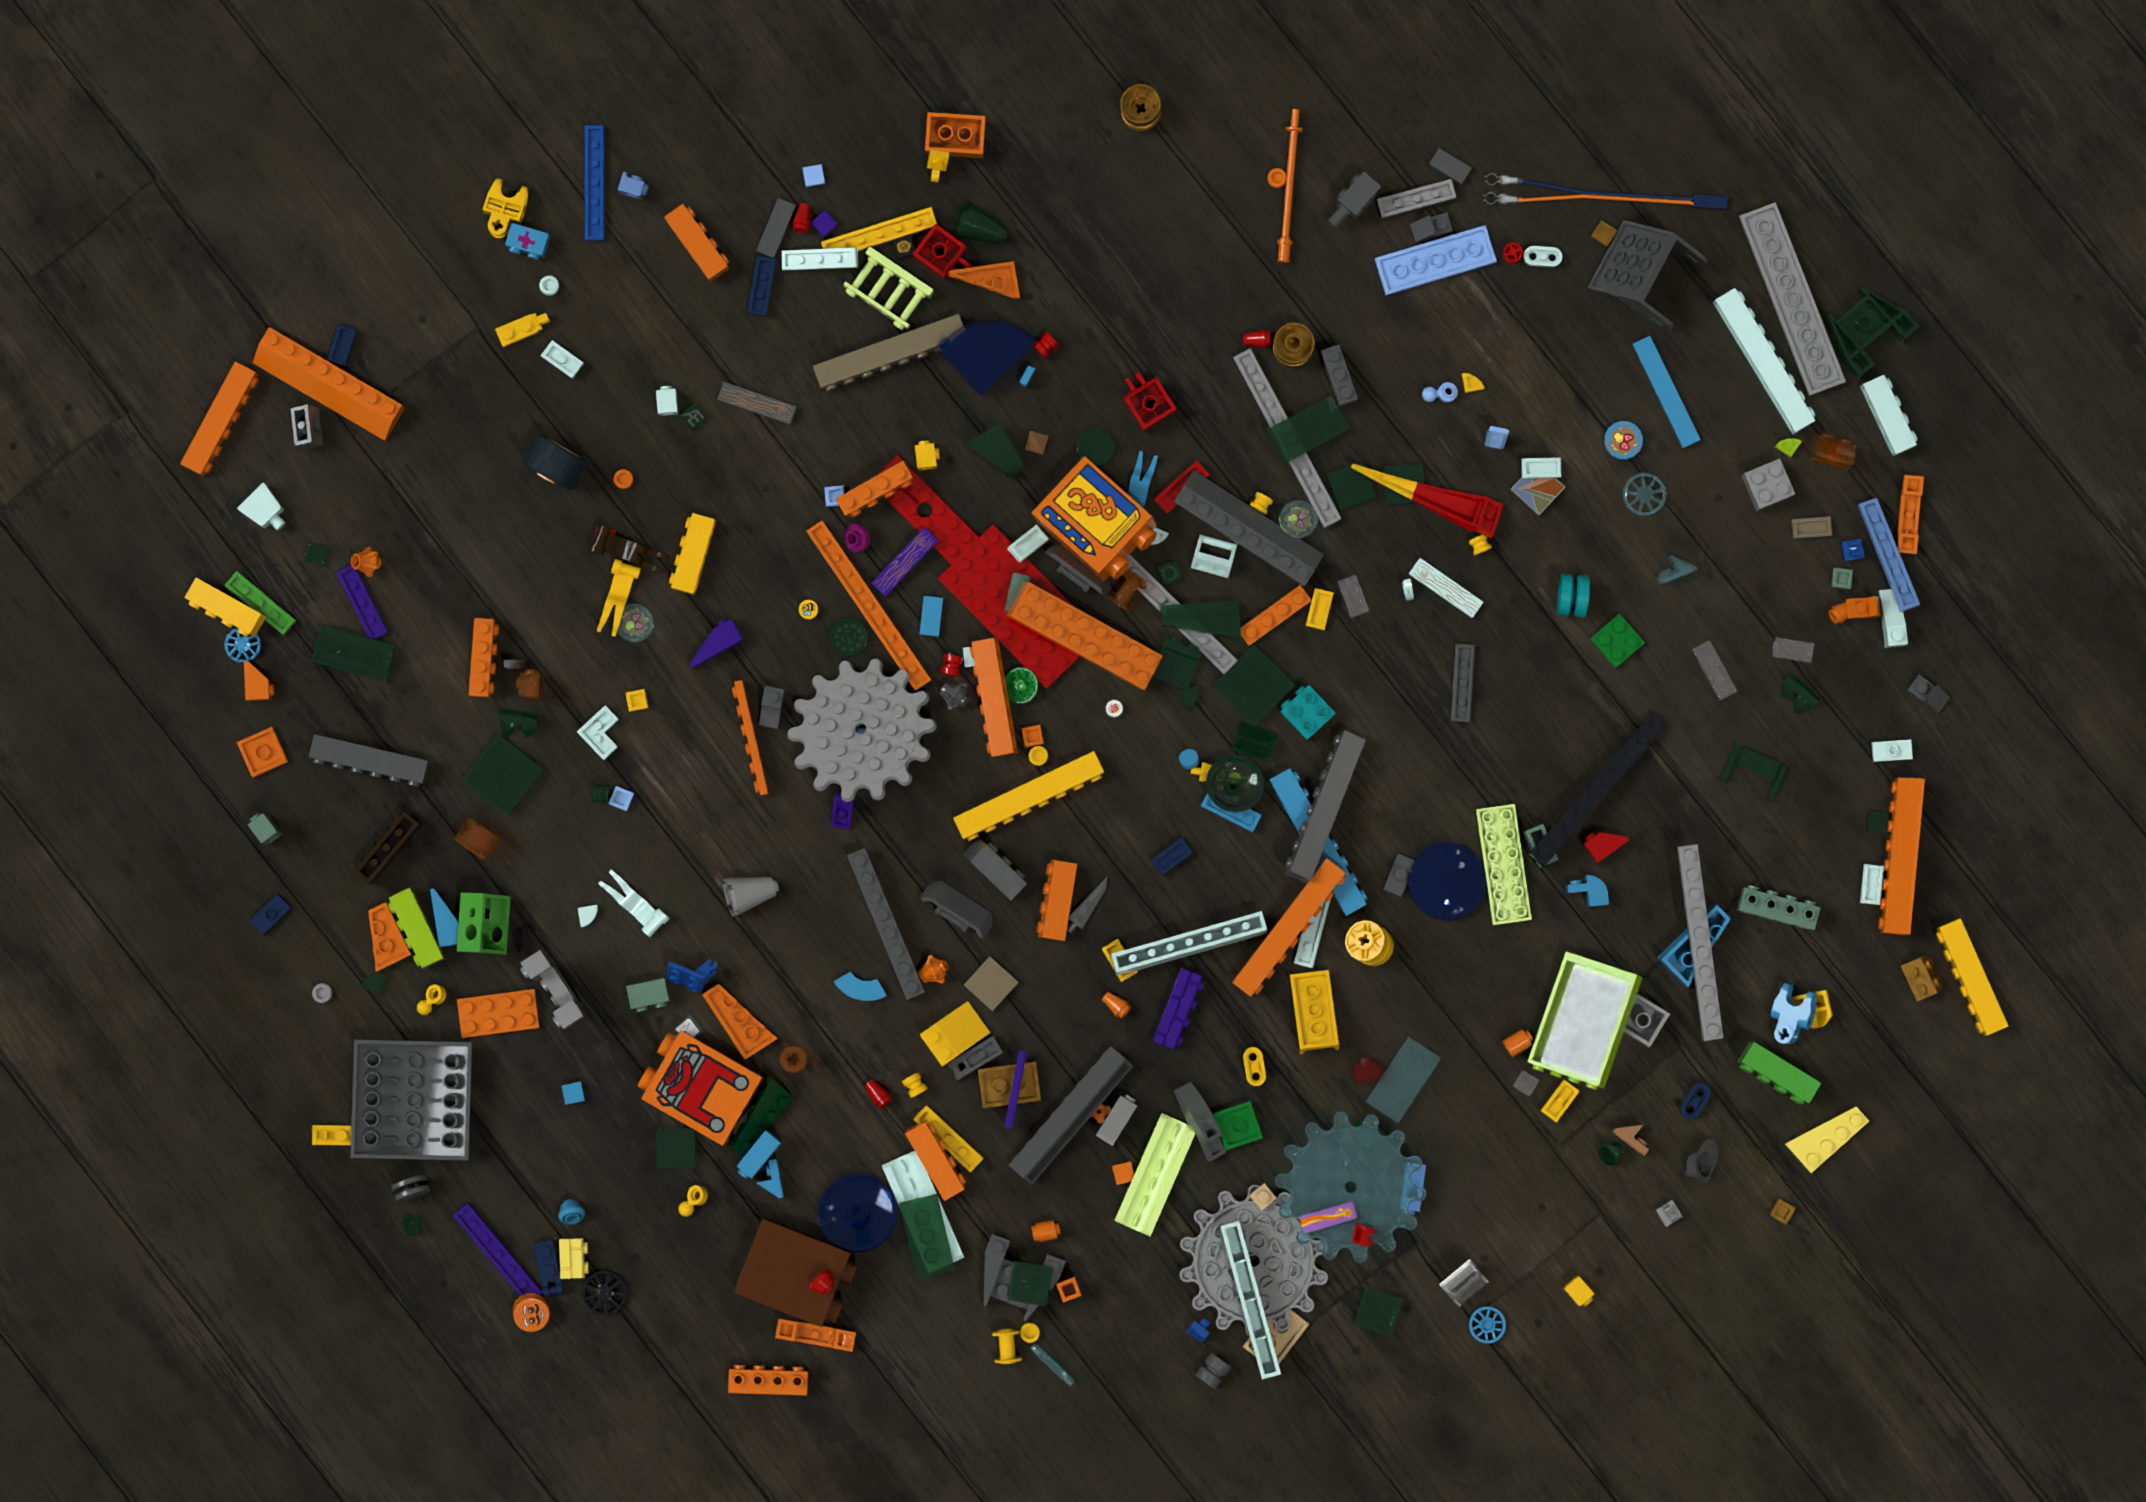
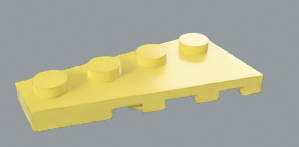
(1824, 1140)

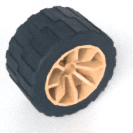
(554, 462)

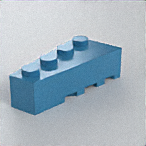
(1678, 954)

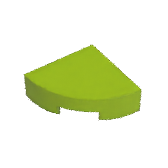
(1788, 446)

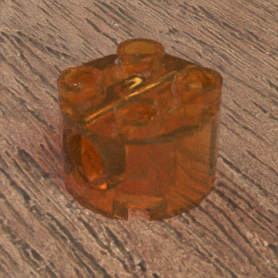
(476, 838)

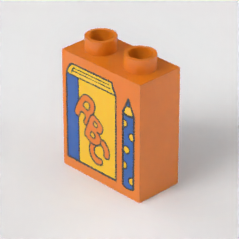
(1095, 520)

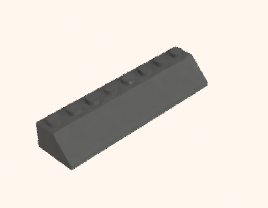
(1248, 528)

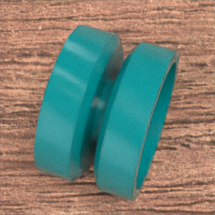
(1570, 595)

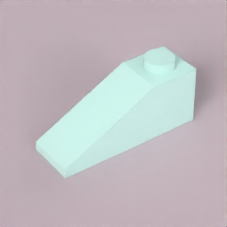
(1892, 621)

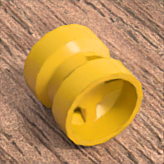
(914, 1084)

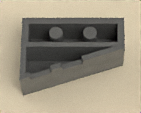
(995, 868)

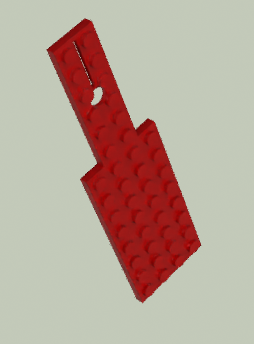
(982, 577)

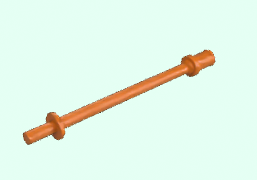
(1285, 241)

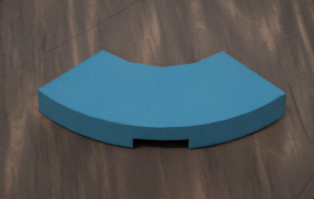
(860, 989)

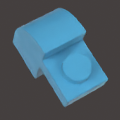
(1595, 890)

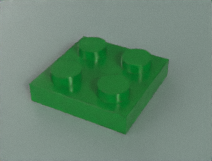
(1617, 641)
(1238, 1125)

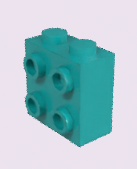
(1307, 712)

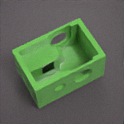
(478, 918)

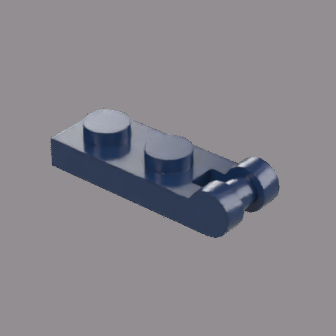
(548, 1268)

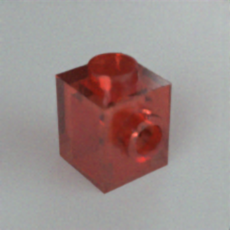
(1366, 1071)

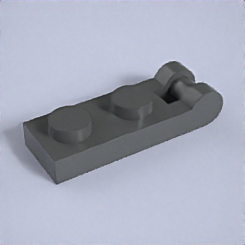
(975, 1057)

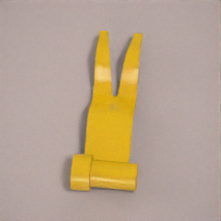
(618, 592)

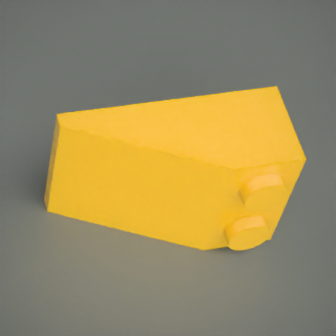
(955, 1033)

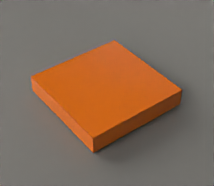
(262, 752)

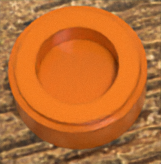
(1276, 178)
(623, 479)

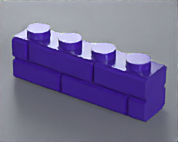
(1178, 1008)

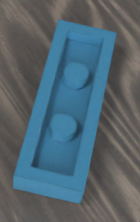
(1246, 819)

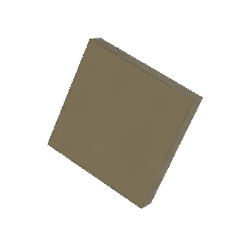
(991, 983)

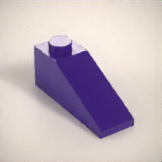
(719, 641)

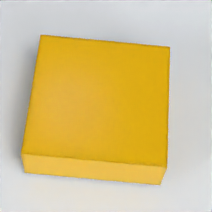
(637, 700)

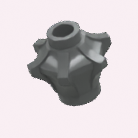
(955, 695)

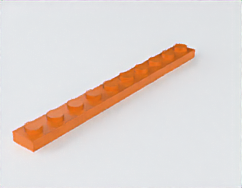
(868, 604)

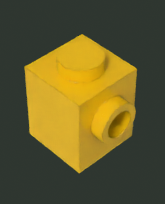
(926, 455)

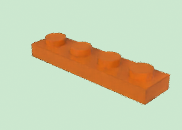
(1274, 615)

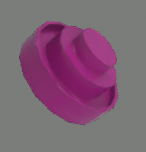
(857, 537)

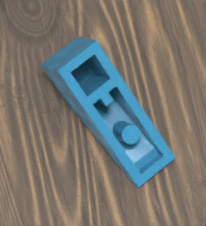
(445, 921)

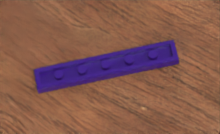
(496, 1251)

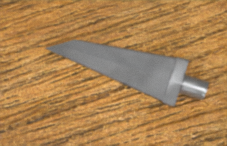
(1084, 910)

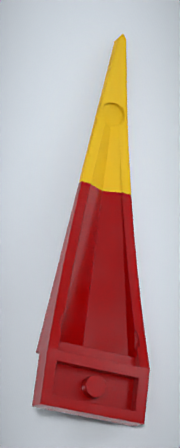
(1464, 509)

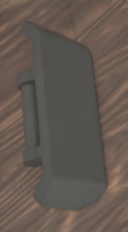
(1077, 571)
(958, 908)

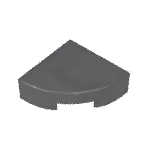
(514, 664)

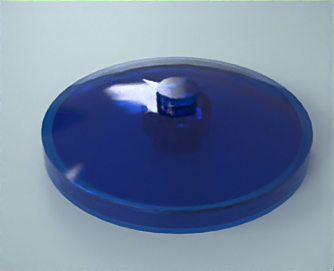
(1447, 881)
(857, 1213)

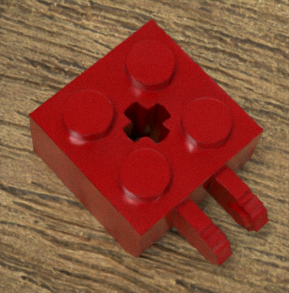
(952, 252)
(1151, 391)

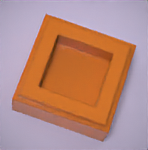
(1032, 736)
(1123, 1173)

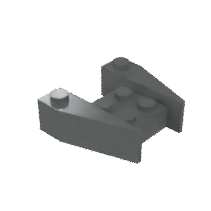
(999, 1273)

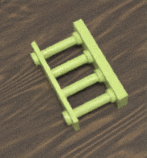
(890, 269)

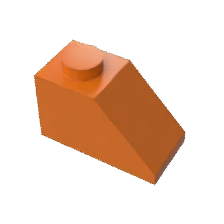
(257, 685)

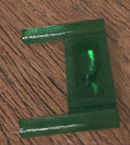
(1758, 765)

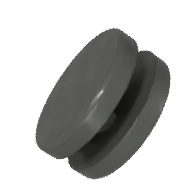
(410, 1188)

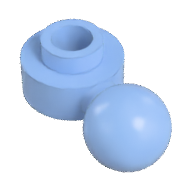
(1430, 394)

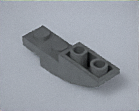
(1201, 1119)

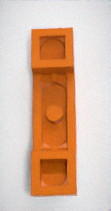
(1909, 514)
(816, 1335)

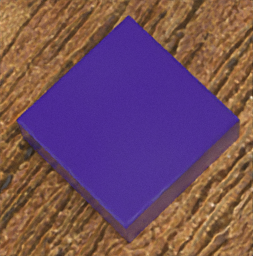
(824, 223)

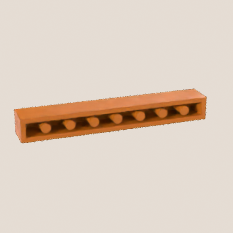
(1289, 926)

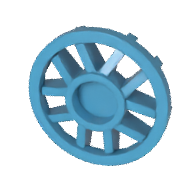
(242, 645)
(1487, 1324)

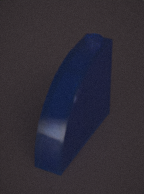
(984, 351)

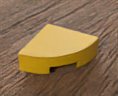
(1471, 383)

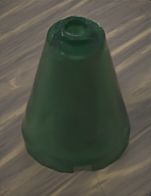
(978, 225)

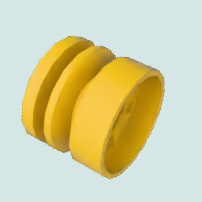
(1379, 946)

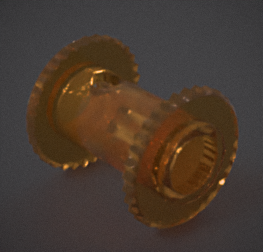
(1127, 590)
(800, 1054)

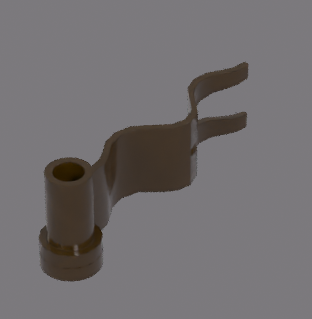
(623, 548)

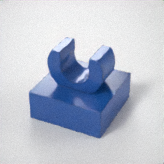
(1852, 550)
(1199, 1330)

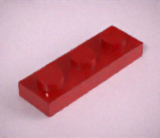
(1166, 498)

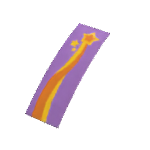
(1328, 1217)

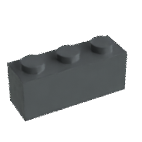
(1338, 376)

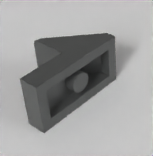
(1431, 227)
(1929, 694)

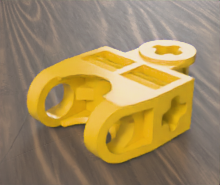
(504, 209)

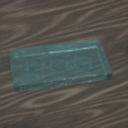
(1403, 1080)

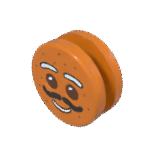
(531, 1312)

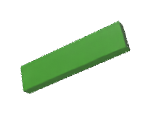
(260, 602)

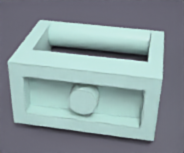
(1210, 563)

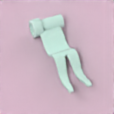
(637, 906)

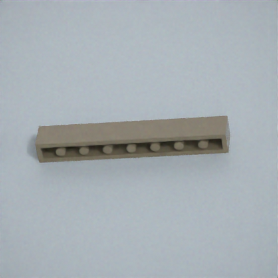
(884, 354)

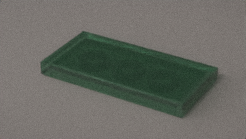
(1307, 429)
(353, 653)
(927, 1236)

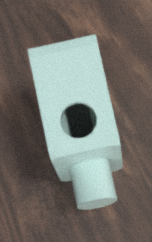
(263, 508)

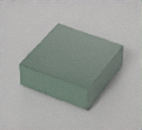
(1841, 578)

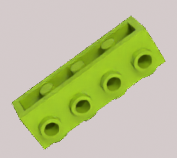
(416, 928)

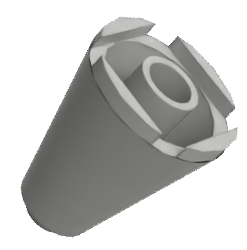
(748, 892)

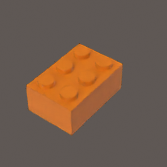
(956, 134)

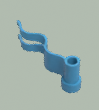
(1139, 489)

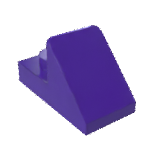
(842, 812)

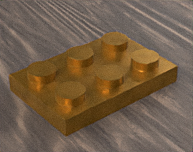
(998, 1081)

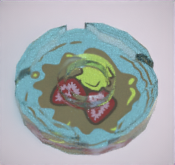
(1298, 519)
(636, 623)

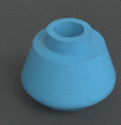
(571, 1212)

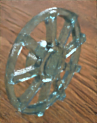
(1644, 494)

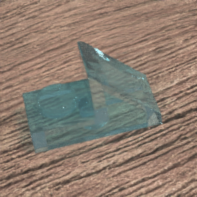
(1680, 569)

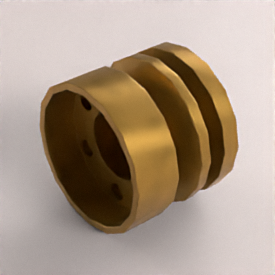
(1136, 98)

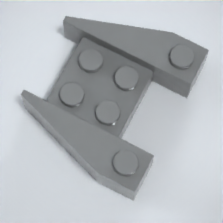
(540, 967)

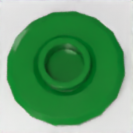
(1021, 685)

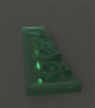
(1211, 618)

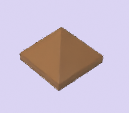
(1036, 442)

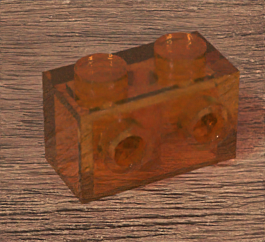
(530, 685)

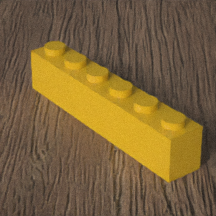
(1971, 977)

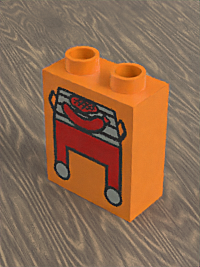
(700, 1086)

